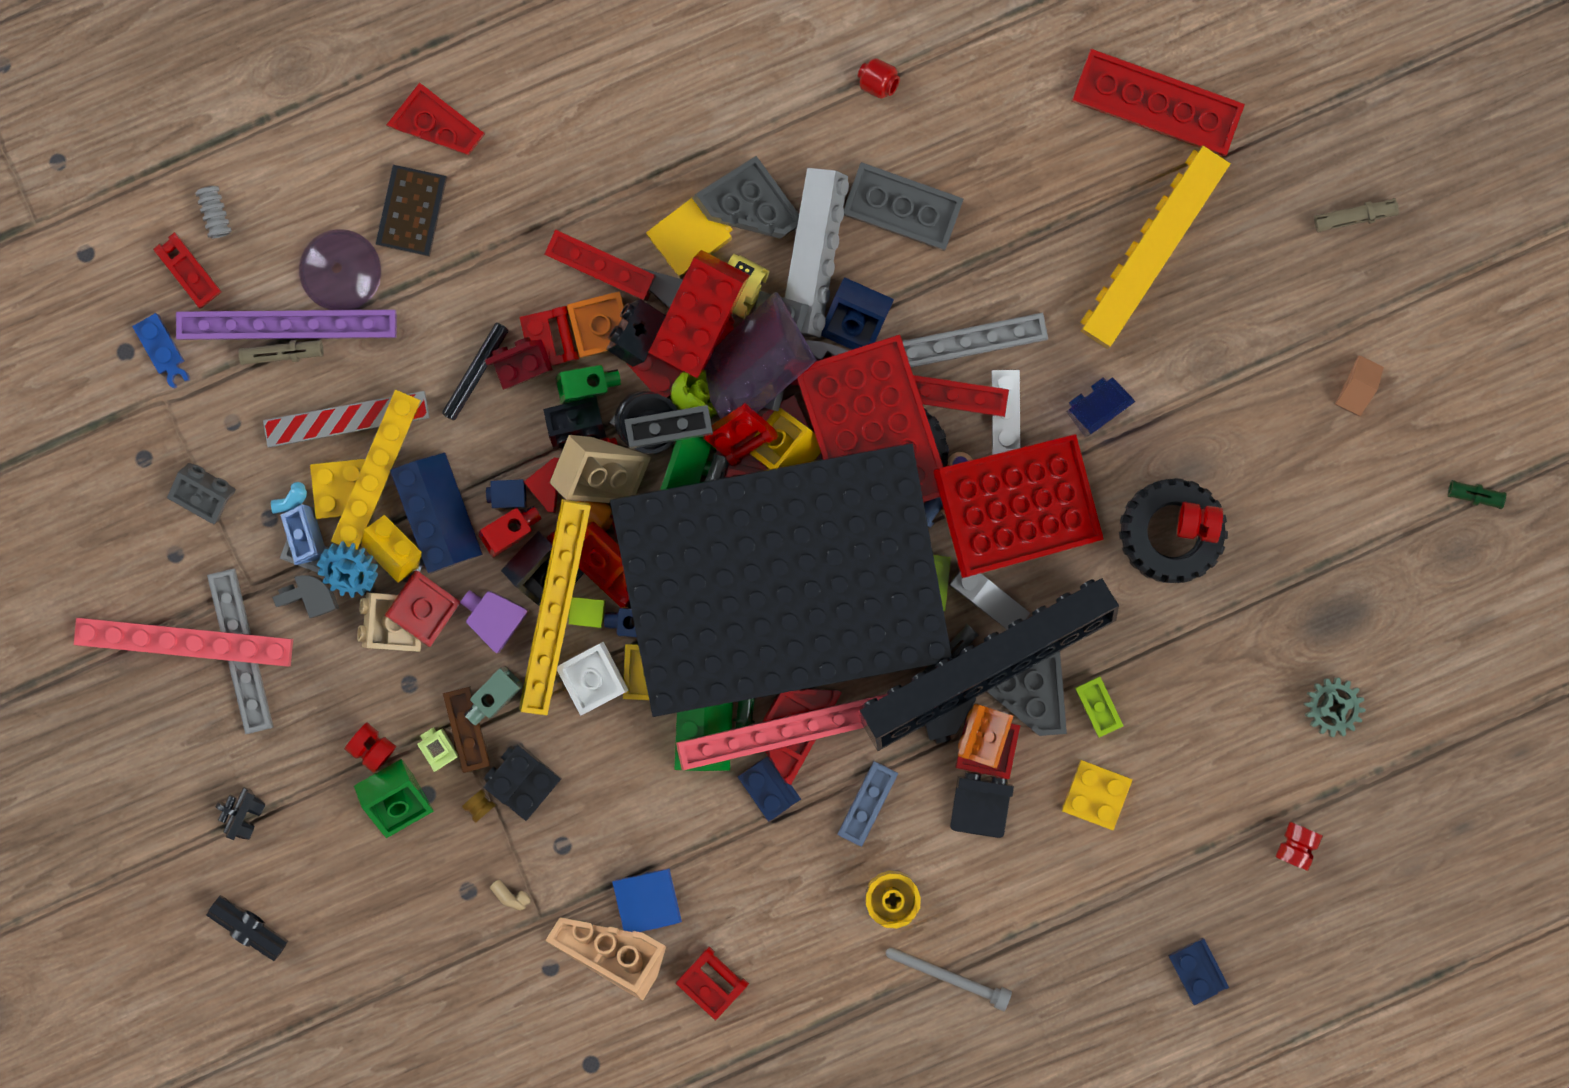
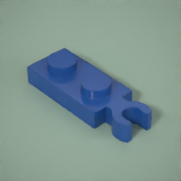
(160, 348)

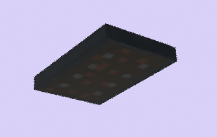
(411, 210)

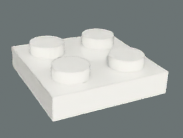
(592, 678)

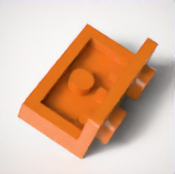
(984, 735)

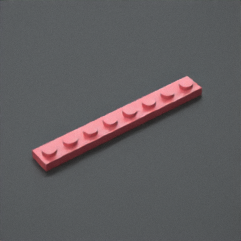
(183, 641)
(771, 734)

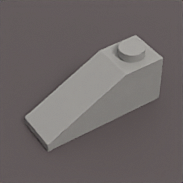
(989, 598)

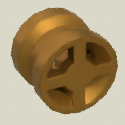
(478, 806)

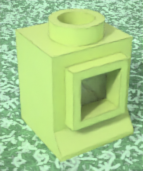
(437, 748)

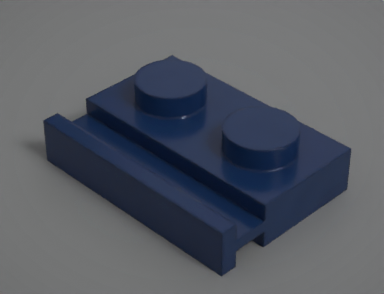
(768, 789)
(1198, 971)

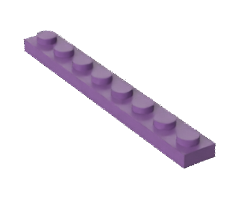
(286, 324)

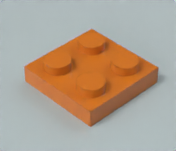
(594, 321)

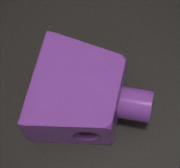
(493, 617)

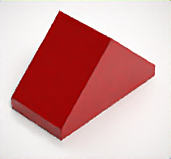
(540, 485)

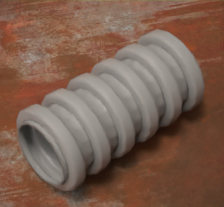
(213, 212)

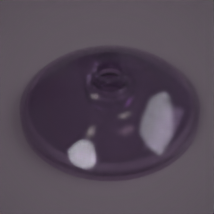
(355, 281)

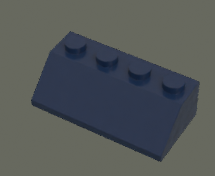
(436, 512)

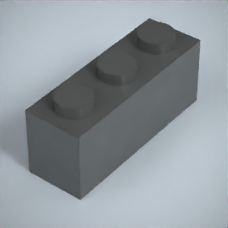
(668, 427)

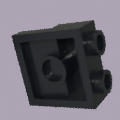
(521, 781)

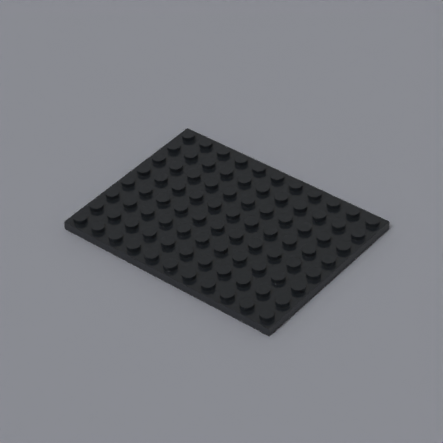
(781, 579)

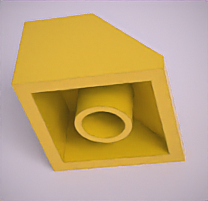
(793, 446)

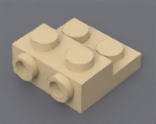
(378, 630)

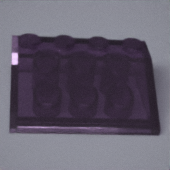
(757, 359)

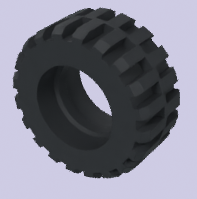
(1135, 532)

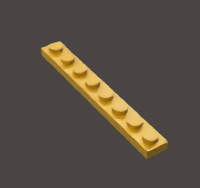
(554, 607)

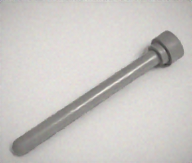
(998, 997)

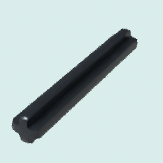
(474, 371)

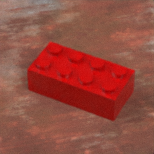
(699, 313)

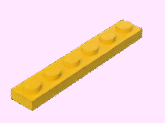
(376, 469)

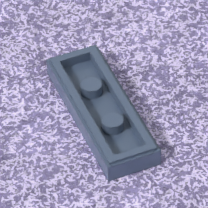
(867, 803)

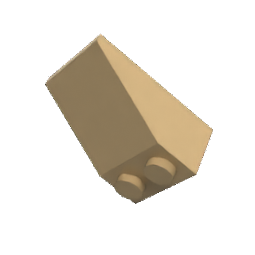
(598, 470)

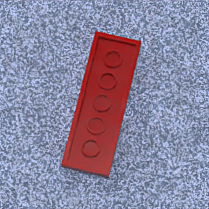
(1158, 102)

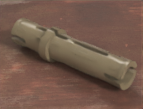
(1366, 213)
(312, 349)

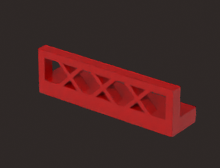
(600, 265)

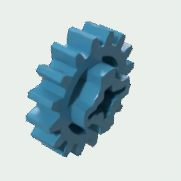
(347, 569)

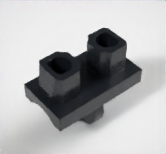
(246, 803)

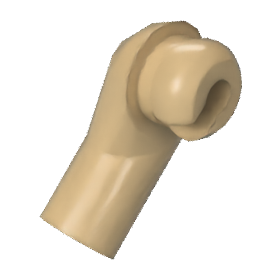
(507, 898)

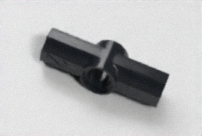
(247, 928)

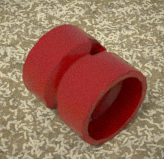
(1200, 522)
(378, 753)
(1299, 846)

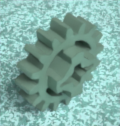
(1330, 695)

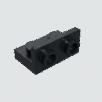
(574, 418)

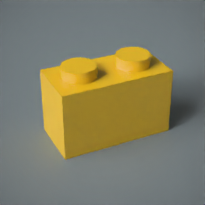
(391, 548)

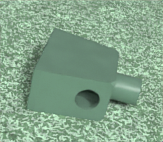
(502, 686)

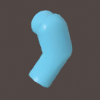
(294, 499)

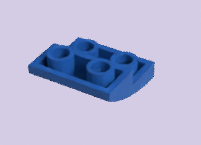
(647, 901)

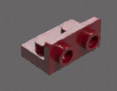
(520, 363)

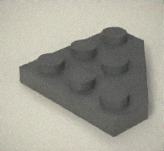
(749, 201)
(1036, 697)

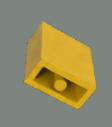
(685, 234)

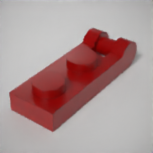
(188, 271)

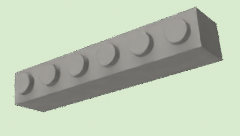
(816, 244)

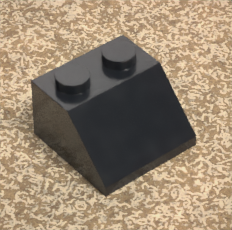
(529, 567)

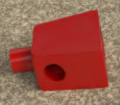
(499, 538)

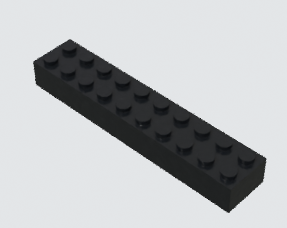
(989, 663)

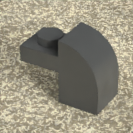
(315, 595)

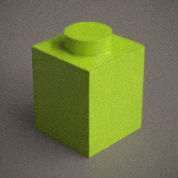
(586, 612)

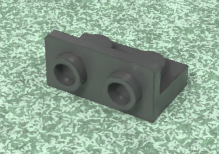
(200, 492)

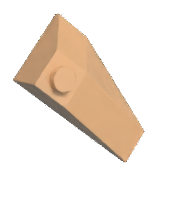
(617, 955)

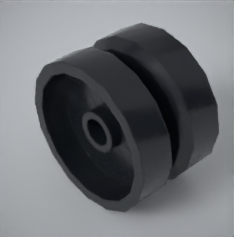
(638, 405)

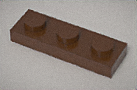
(467, 736)

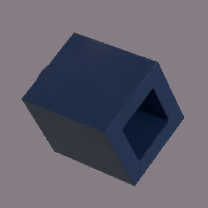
(507, 494)

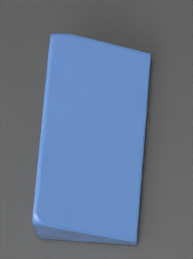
(303, 534)

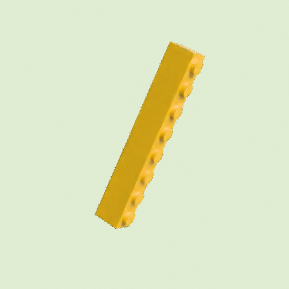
(1155, 246)

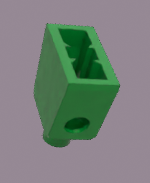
(573, 384)

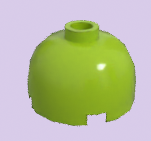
(692, 392)

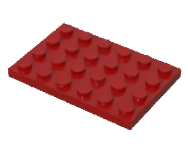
(870, 403)
(1018, 505)

